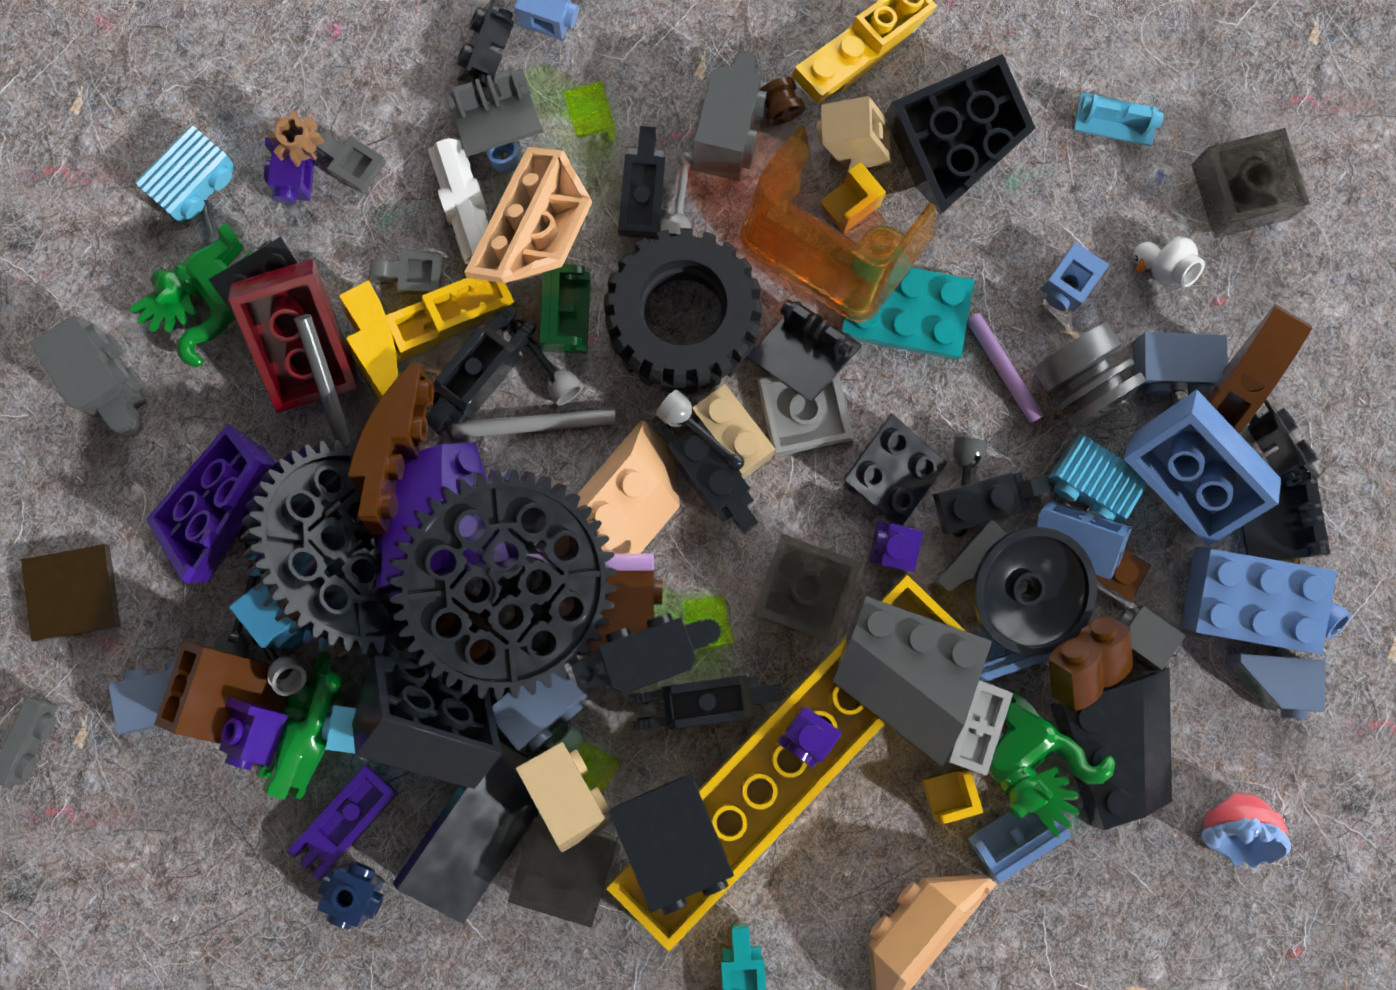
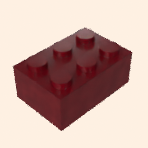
(266, 316)

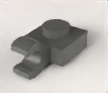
(351, 162)
(415, 272)

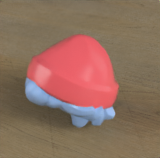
(1246, 831)

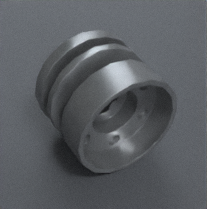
(1089, 375)

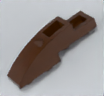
(1258, 366)
(388, 437)

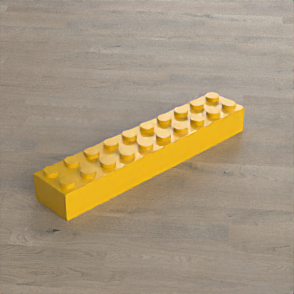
(768, 786)

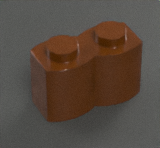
(1091, 662)

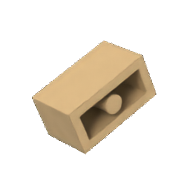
(855, 133)
(734, 429)
(563, 797)

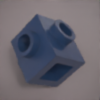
(364, 887)

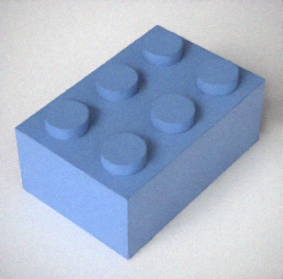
(1203, 468)
(1258, 600)

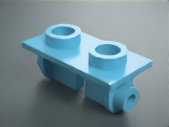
(1117, 119)

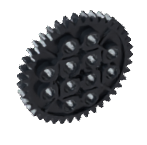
(283, 540)
(428, 593)

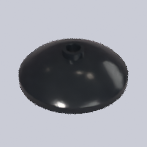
(1057, 596)

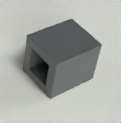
(1151, 637)

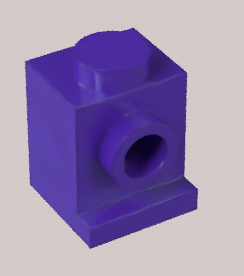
(287, 180)
(895, 546)
(251, 734)
(809, 737)

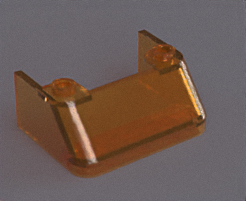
(817, 258)

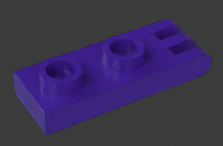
(344, 820)

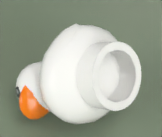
(1173, 264)

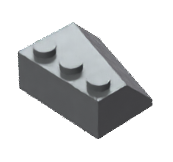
(912, 673)

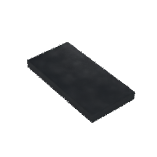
(470, 840)

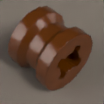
(782, 101)

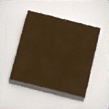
(70, 593)

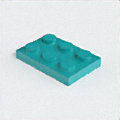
(920, 316)

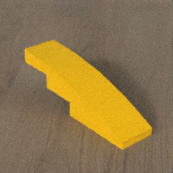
(445, 314)

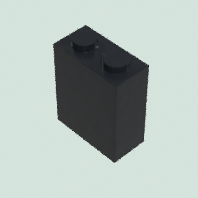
(672, 844)

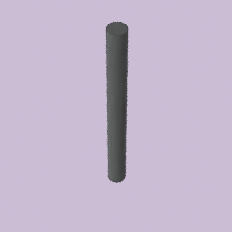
(323, 379)

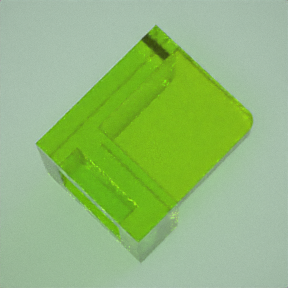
(590, 110)
(712, 608)
(599, 764)

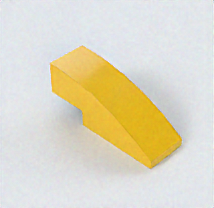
(373, 342)

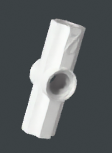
(459, 195)

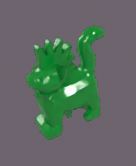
(187, 280)
(301, 738)
(1026, 747)

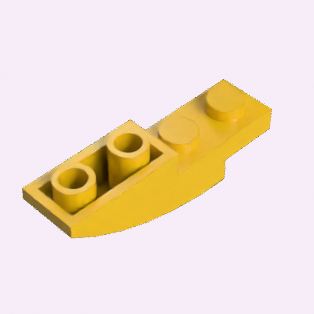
(861, 46)

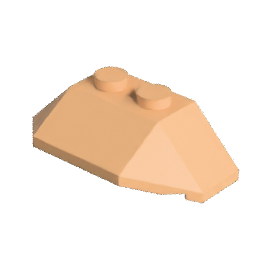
(533, 220)
(631, 493)
(922, 927)

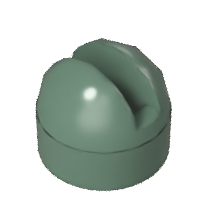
(565, 733)

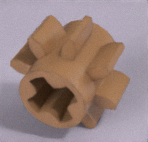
(295, 138)

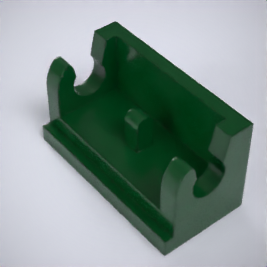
(565, 310)

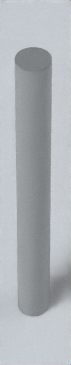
(533, 423)

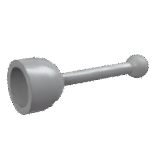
(678, 220)

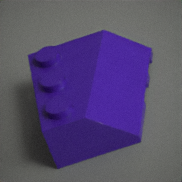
(423, 479)
(208, 504)

